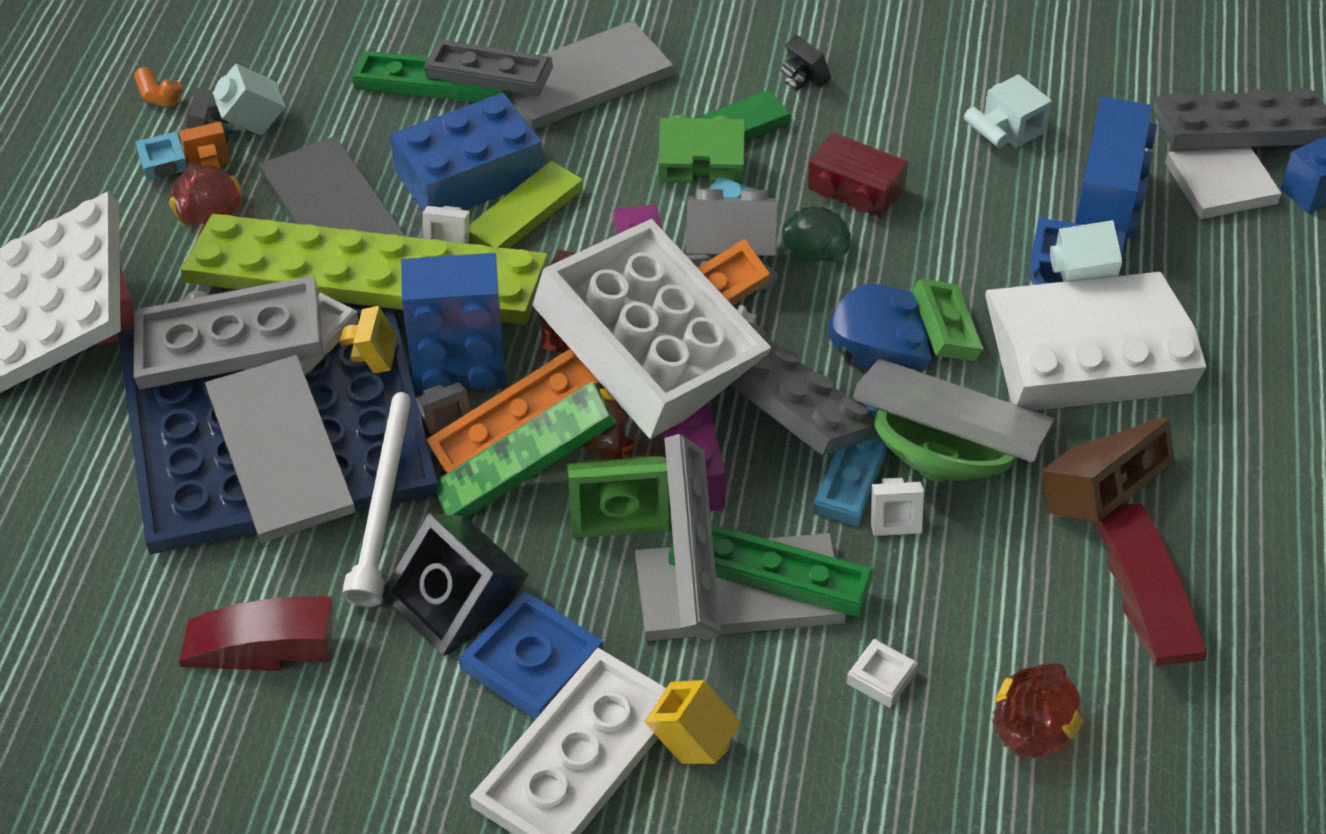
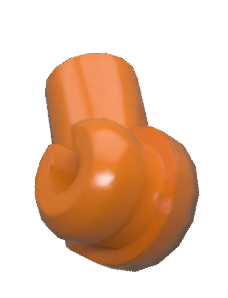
(151, 92)

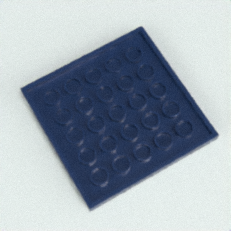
(188, 475)

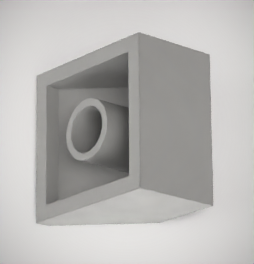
(721, 221)

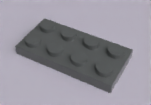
(1241, 118)
(805, 401)

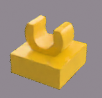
(372, 340)

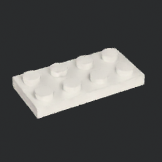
(573, 752)

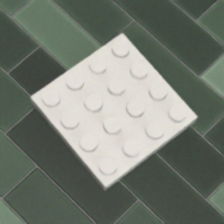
(59, 289)

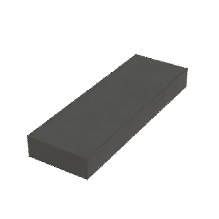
(488, 67)

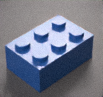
(467, 154)
(1117, 165)
(454, 321)

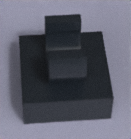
(804, 64)

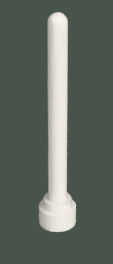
(364, 584)

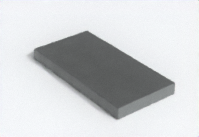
(326, 190)

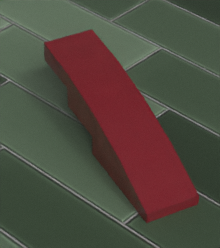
(1150, 587)

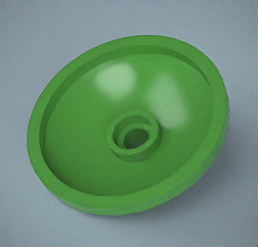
(938, 453)

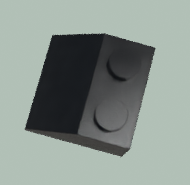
(452, 581)

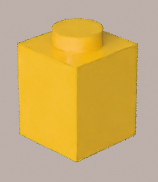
(693, 722)

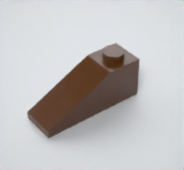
(1108, 471)

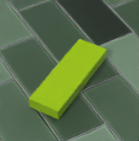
(525, 207)

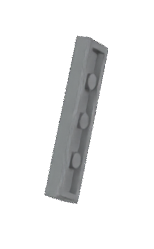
(692, 538)

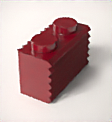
(857, 174)

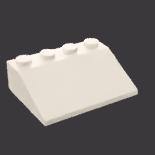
(648, 325)
(1094, 341)

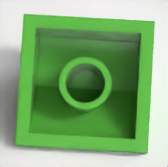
(618, 496)

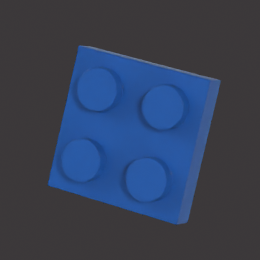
(529, 654)

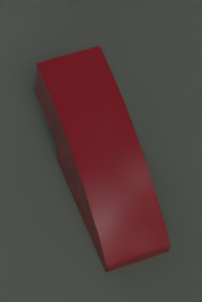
(261, 634)

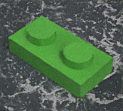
(947, 320)

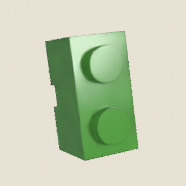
(701, 148)

